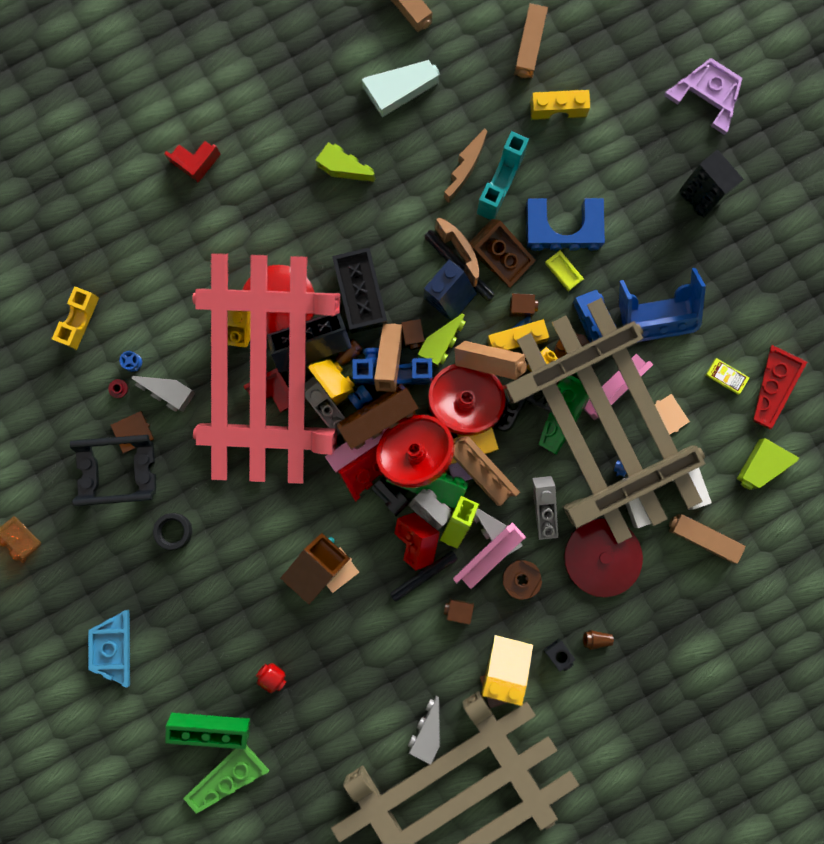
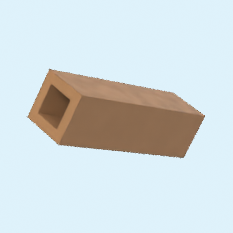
(415, 12)
(531, 41)
(389, 357)
(490, 360)
(706, 538)

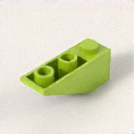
(340, 165)
(439, 342)

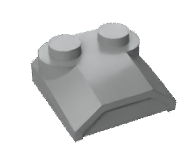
(430, 509)

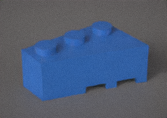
(585, 316)

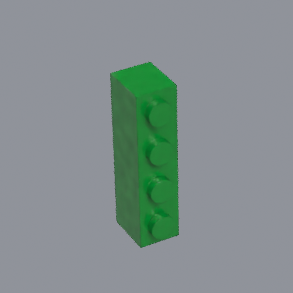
(447, 489)
(207, 730)

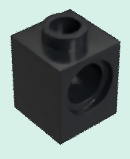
(556, 647)

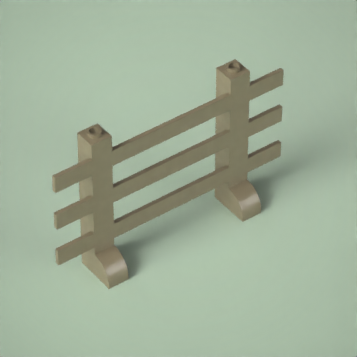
(640, 481)
(514, 768)

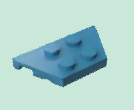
(111, 648)

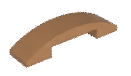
(450, 233)

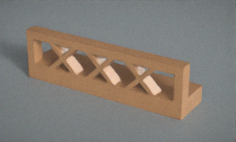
(483, 471)

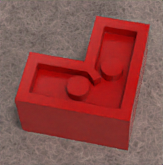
(196, 164)
(276, 388)
(420, 540)

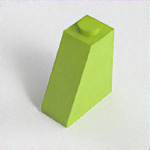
(764, 464)
(459, 522)

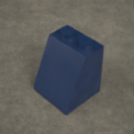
(449, 291)

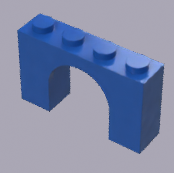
(540, 235)
(414, 373)

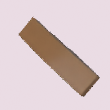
(467, 160)

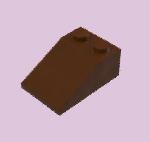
(501, 252)

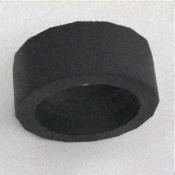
(157, 534)

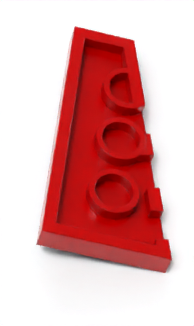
(777, 384)
(360, 473)

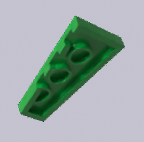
(576, 400)

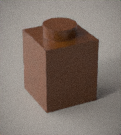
(523, 305)
(413, 334)
(459, 611)

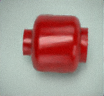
(271, 678)

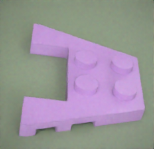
(713, 84)

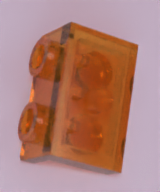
(18, 539)

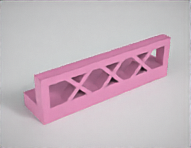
(616, 385)
(490, 556)

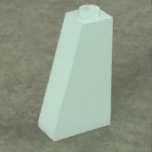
(400, 85)

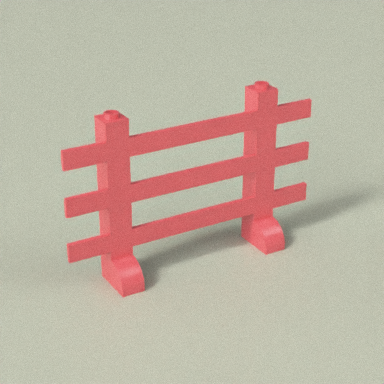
(258, 435)

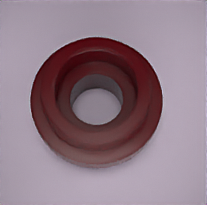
(123, 388)

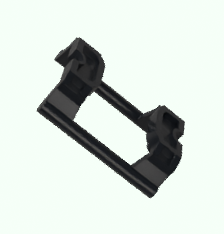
(89, 466)

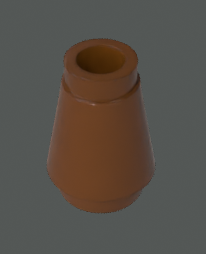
(348, 355)
(596, 639)

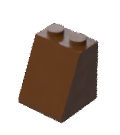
(315, 568)

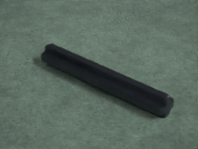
(423, 576)

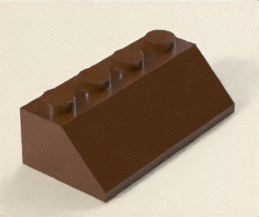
(377, 416)

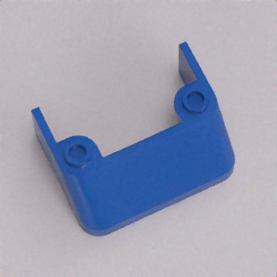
(668, 316)

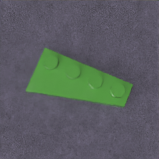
(231, 774)

